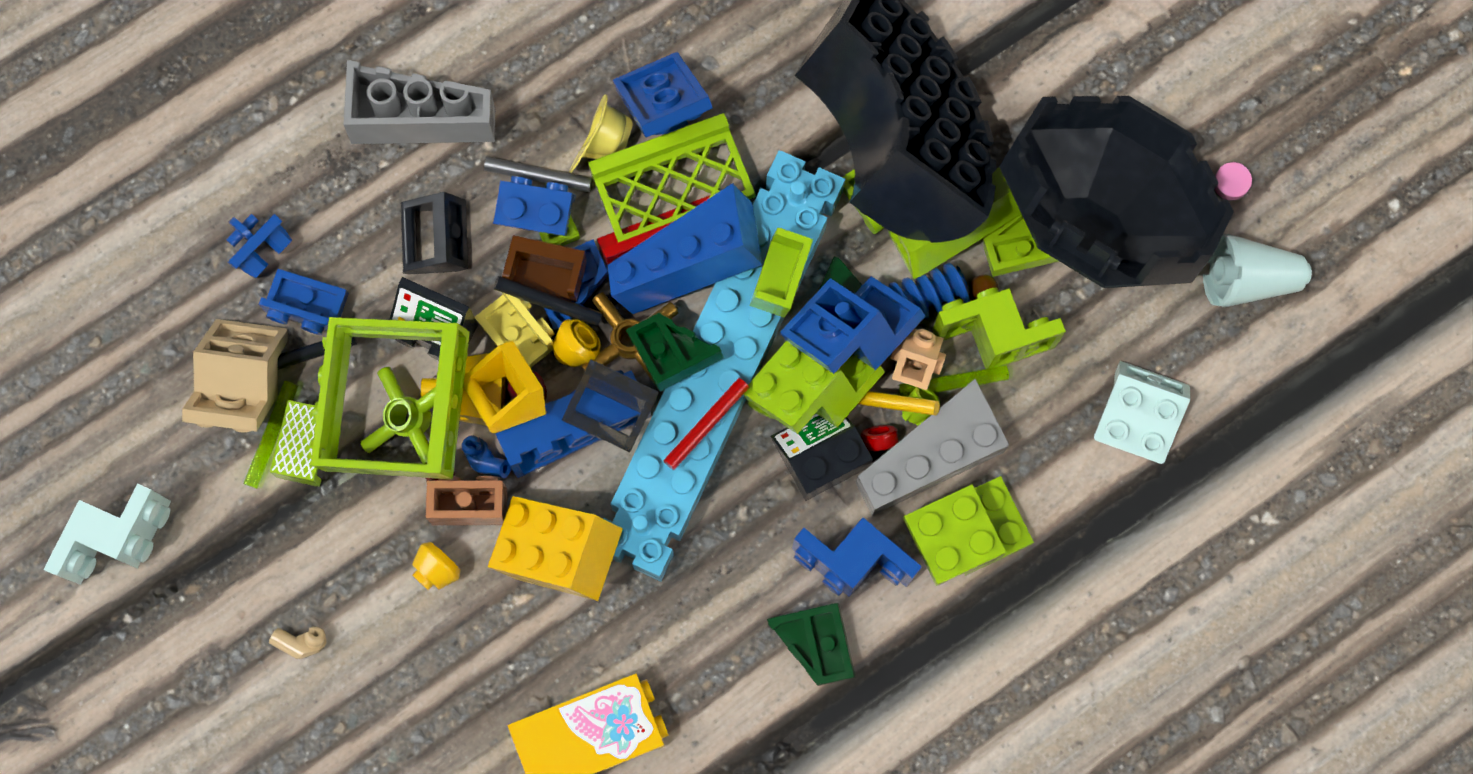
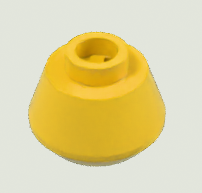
(576, 343)
(434, 567)

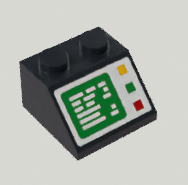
(422, 304)
(822, 454)

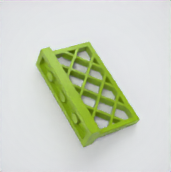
(659, 152)

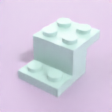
(120, 538)

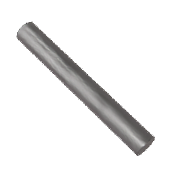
(537, 174)

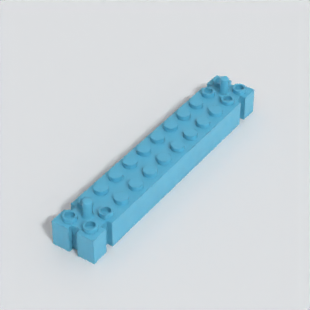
(659, 501)

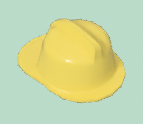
(607, 133)

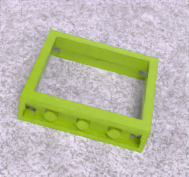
(447, 400)

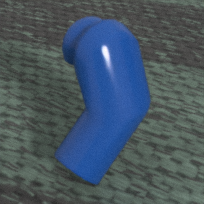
(482, 459)

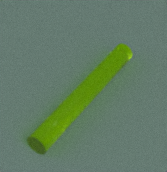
(960, 380)
(270, 436)

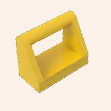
(507, 362)

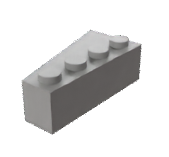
(411, 109)
(935, 451)

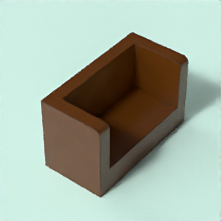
(546, 267)

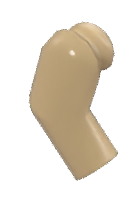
(301, 645)

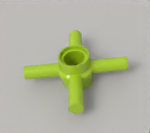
(395, 417)

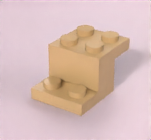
(235, 375)

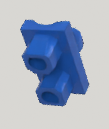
(246, 257)

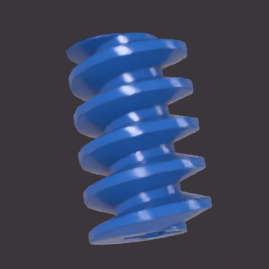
(936, 289)

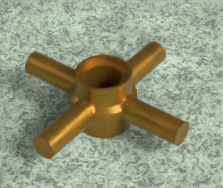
(619, 329)

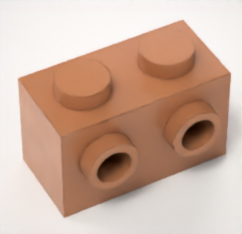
(466, 501)

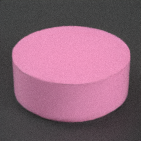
(1233, 181)

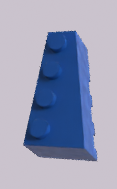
(689, 254)
(550, 439)

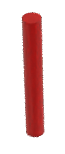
(706, 424)

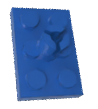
(662, 95)

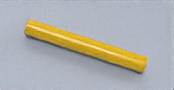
(900, 403)

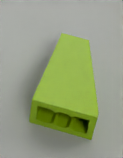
(924, 256)

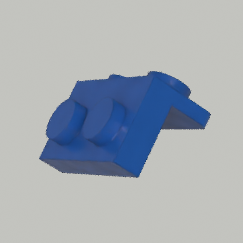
(534, 207)
(303, 301)

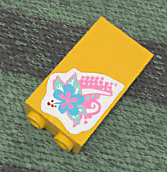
(590, 730)

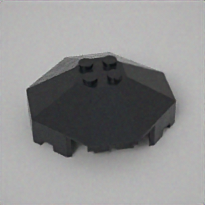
(1115, 192)

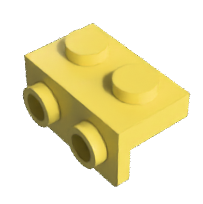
(510, 320)

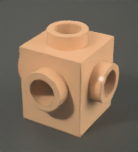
(918, 358)

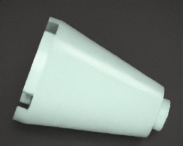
(1252, 271)

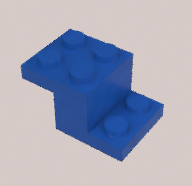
(846, 323)
(855, 558)

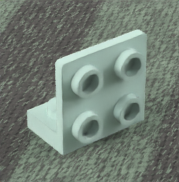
(1143, 412)

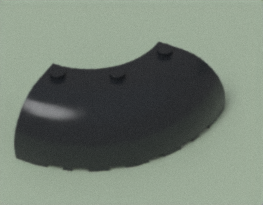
(906, 118)

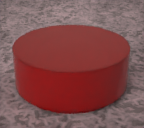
(880, 437)

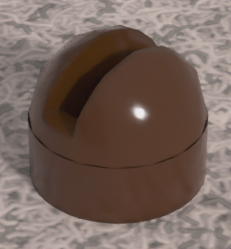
(981, 283)

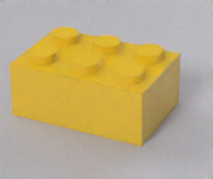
(555, 547)

